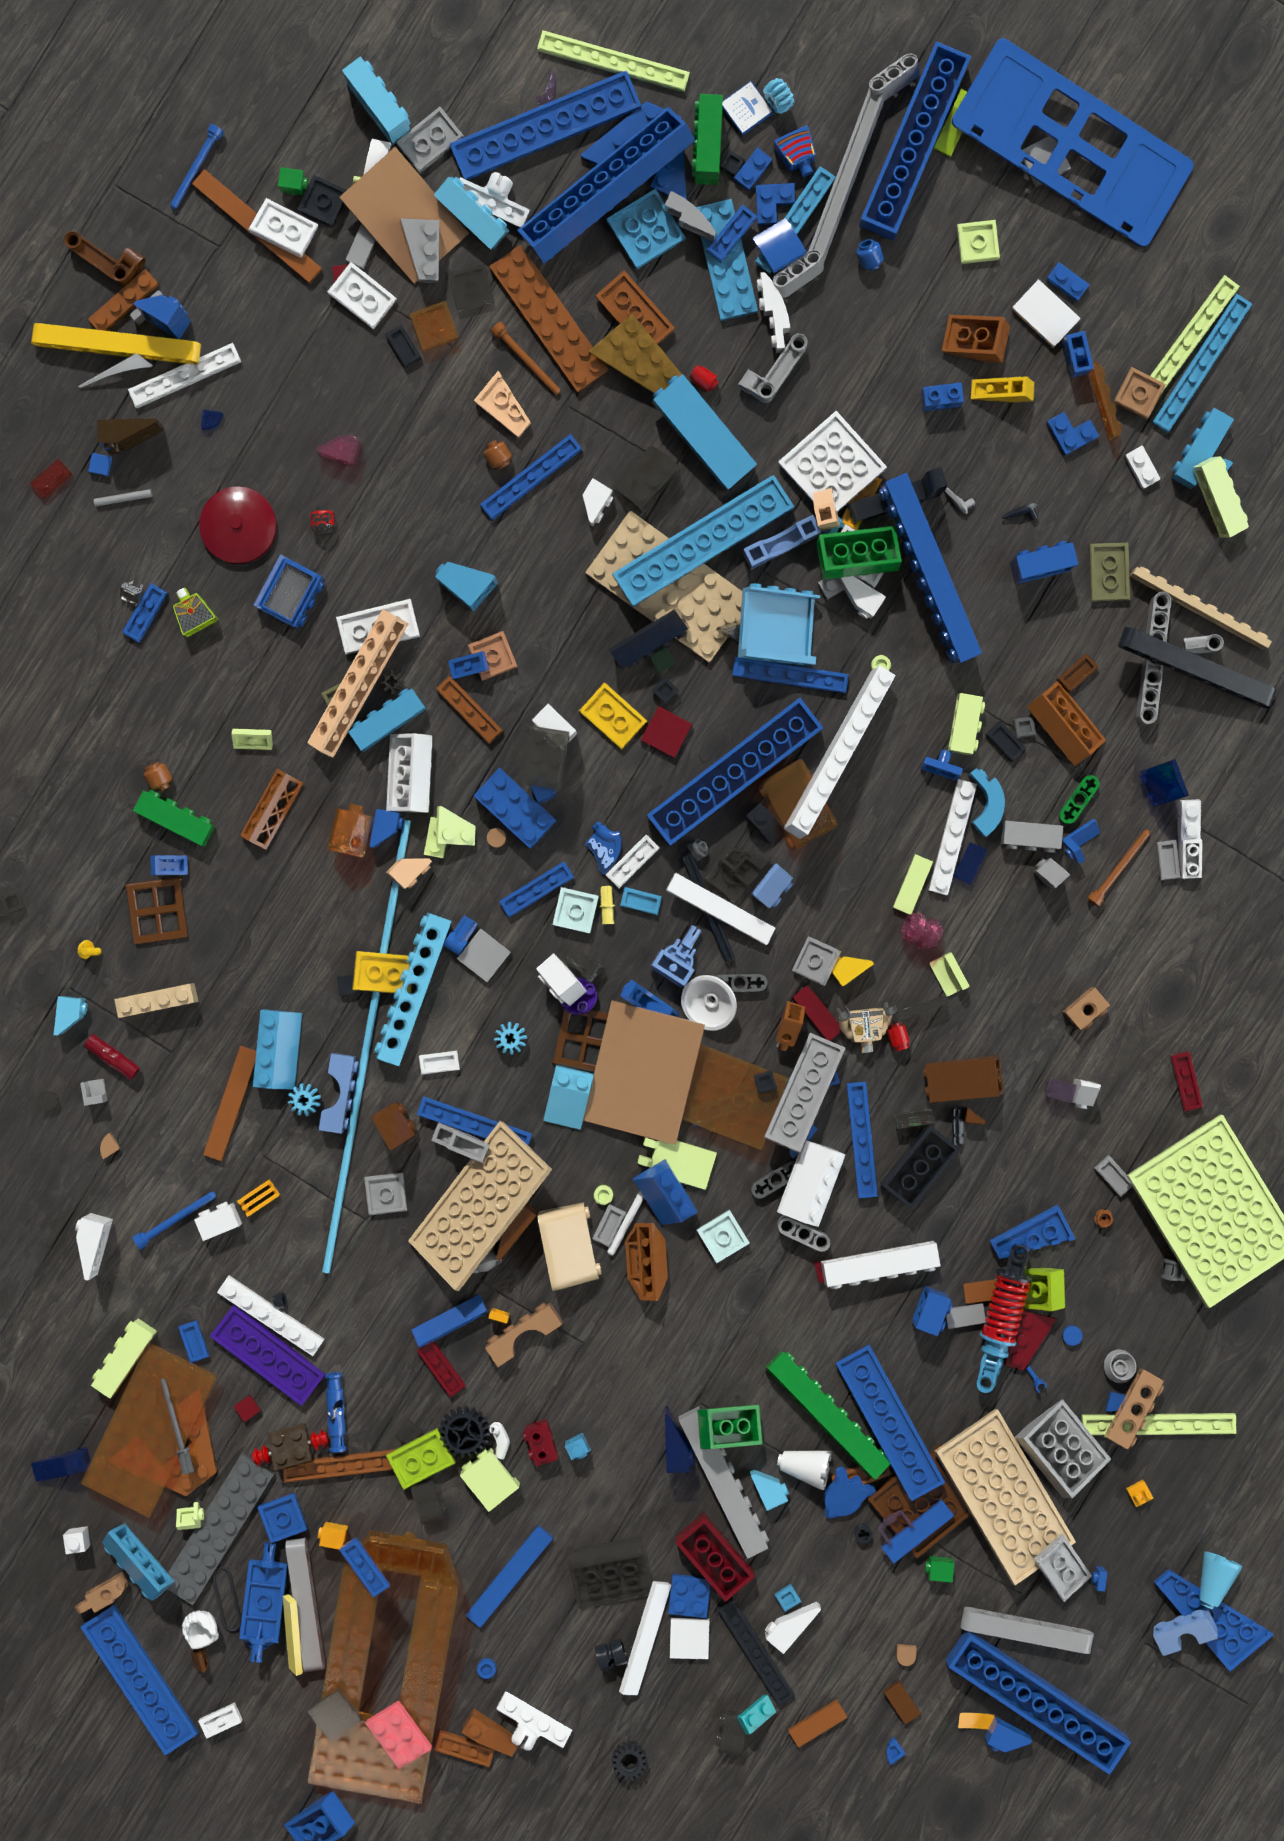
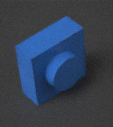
(1099, 1578)

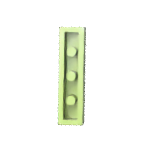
(1220, 497)
(123, 1358)

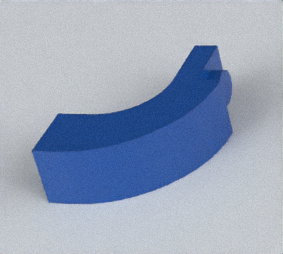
(644, 999)

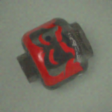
(323, 521)

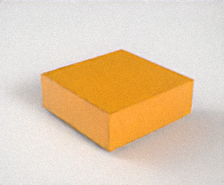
(499, 1315)

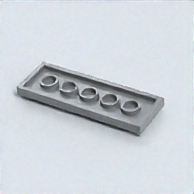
(804, 1093)

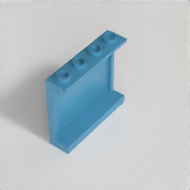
(776, 625)

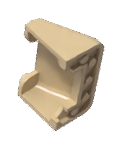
(568, 1246)

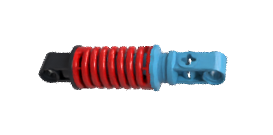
(1004, 1316)

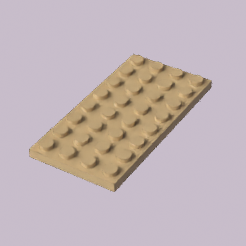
(700, 595)
(479, 1206)
(1002, 1494)

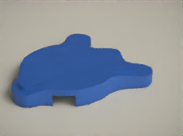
(845, 1494)

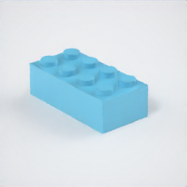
(376, 100)

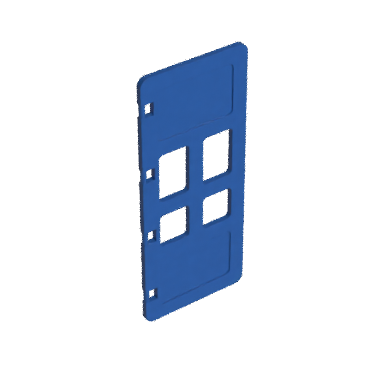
(1009, 102)

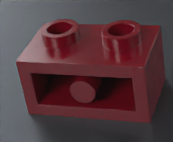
(541, 1442)

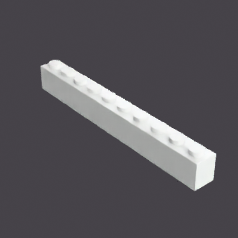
(839, 752)

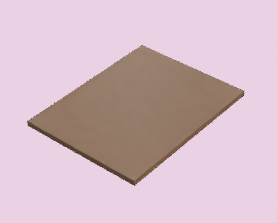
(643, 1072)

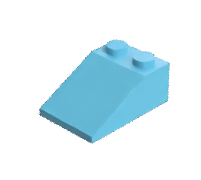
(568, 1097)

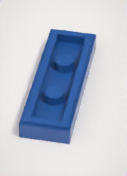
(731, 233)
(145, 613)
(364, 1567)

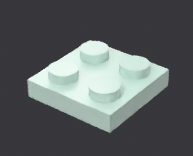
(575, 910)
(723, 1236)

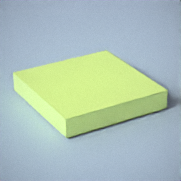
(978, 242)

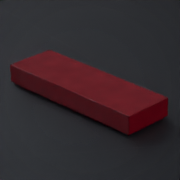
(818, 1013)
(1186, 1081)
(441, 1368)

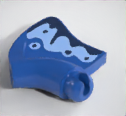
(605, 846)

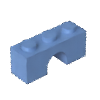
(1198, 1624)

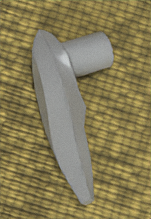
(960, 504)

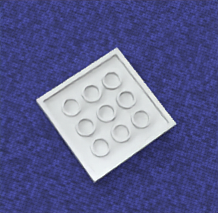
(833, 459)

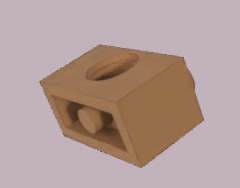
(1075, 1010)

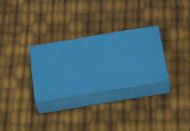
(641, 900)

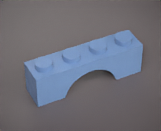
(781, 543)
(342, 1069)

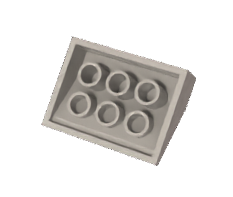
(1063, 1449)

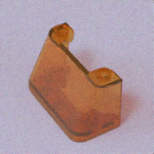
(784, 793)

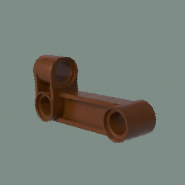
(129, 261)

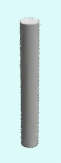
(122, 497)

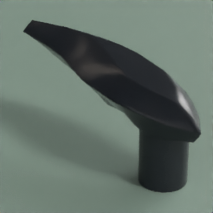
(1030, 508)

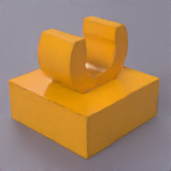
(1139, 1493)

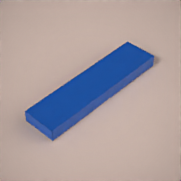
(536, 889)
(449, 1321)
(924, 1526)

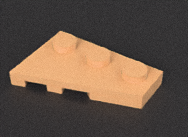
(501, 405)

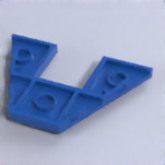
(668, 178)

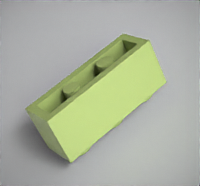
(966, 724)

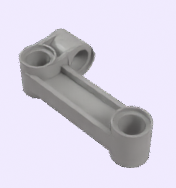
(753, 383)

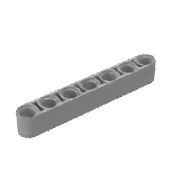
(1149, 667)
(304, 1594)
(1027, 1630)

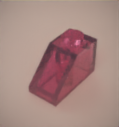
(341, 449)

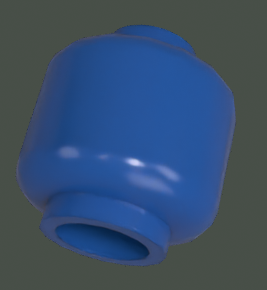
(869, 254)

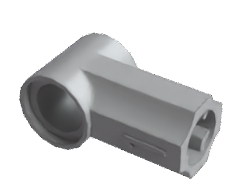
(1201, 644)

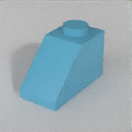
(68, 1013)
(770, 1489)

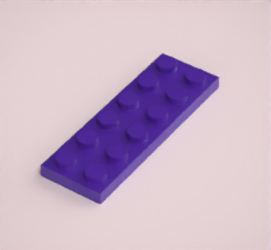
(267, 1355)

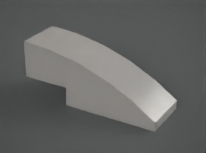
(690, 216)
(460, 1142)

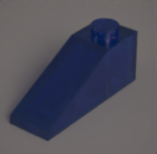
(62, 1465)

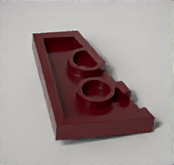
(1030, 1335)

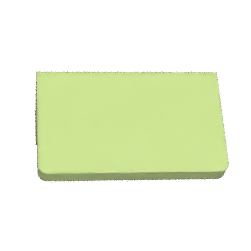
(949, 974)

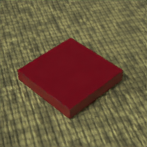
(666, 732)

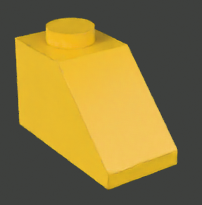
(849, 968)

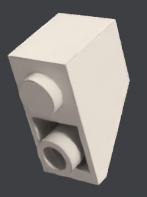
(595, 499)

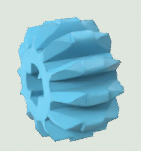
(778, 95)
(503, 1039)
(307, 1094)

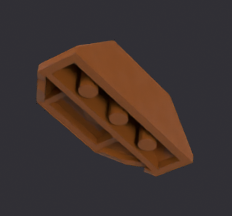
(646, 1261)

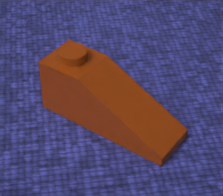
(489, 1733)

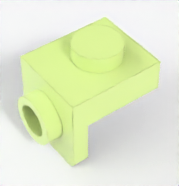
(189, 1517)

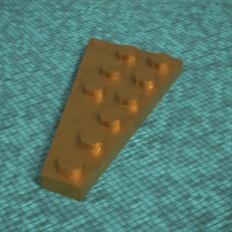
(636, 355)

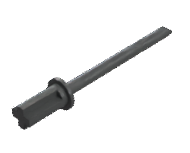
(183, 1453)

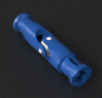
(336, 1419)

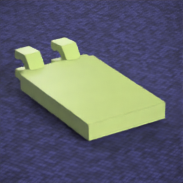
(689, 1162)

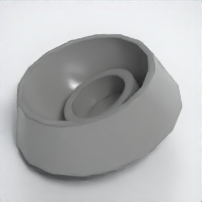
(488, 1263)
(1120, 1366)

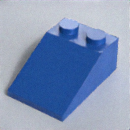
(321, 1821)

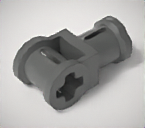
(1173, 1271)

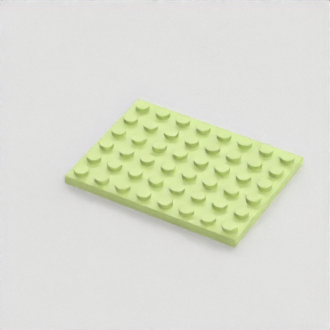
(1212, 1210)

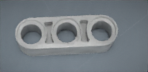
(810, 1240)

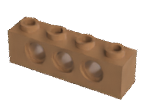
(1115, 1432)

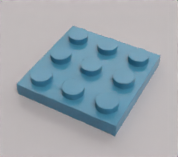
(645, 229)

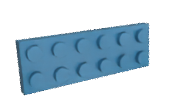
(731, 277)

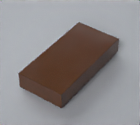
(1077, 673)
(902, 1702)

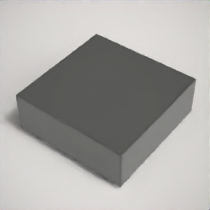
(1024, 727)

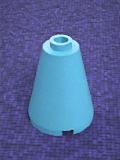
(1216, 1578)

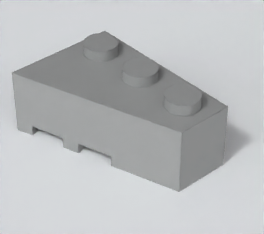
(423, 246)

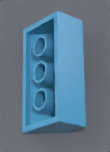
(277, 1049)
(137, 1561)

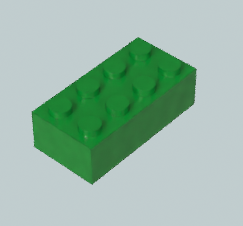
(707, 139)
(858, 552)

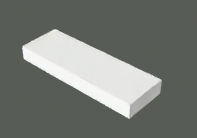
(632, 861)

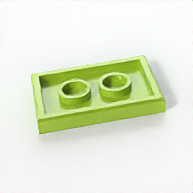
(420, 1459)

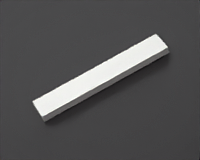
(184, 376)
(720, 909)
(645, 1638)

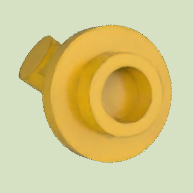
(87, 949)

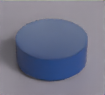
(1072, 1335)
(486, 1668)

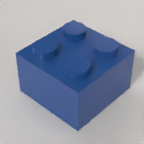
(931, 1311)

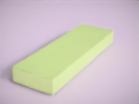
(912, 884)

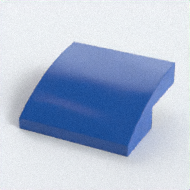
(779, 245)

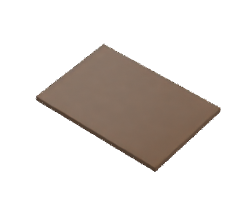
(395, 192)

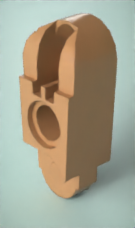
(103, 1594)

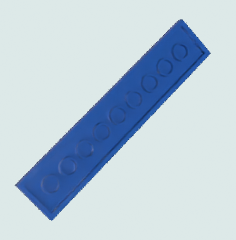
(545, 125)

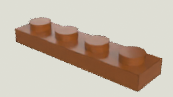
(123, 301)

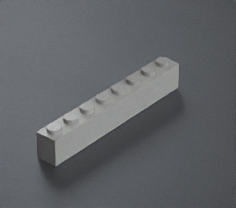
(726, 1489)

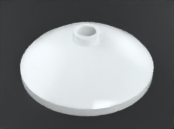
(700, 1006)

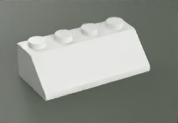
(409, 772)
(811, 1183)

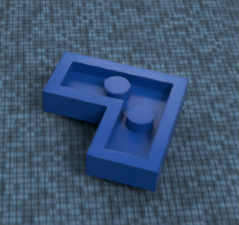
(769, 197)
(1071, 438)

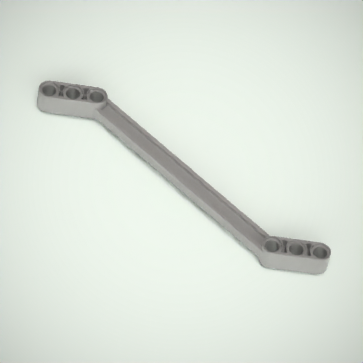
(881, 88)

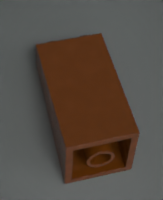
(964, 1079)

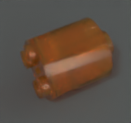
(350, 831)

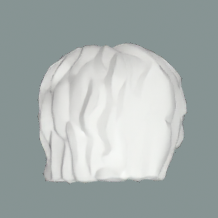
(200, 1629)

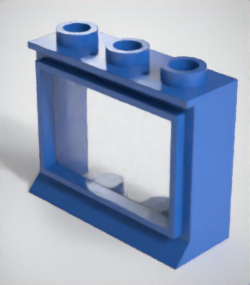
(289, 592)

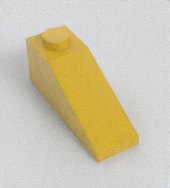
(1003, 389)

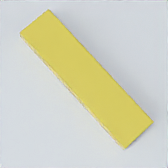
(292, 1634)

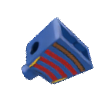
(796, 150)

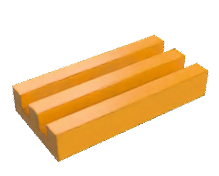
(245, 1206)

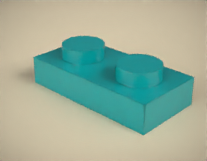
(756, 1714)

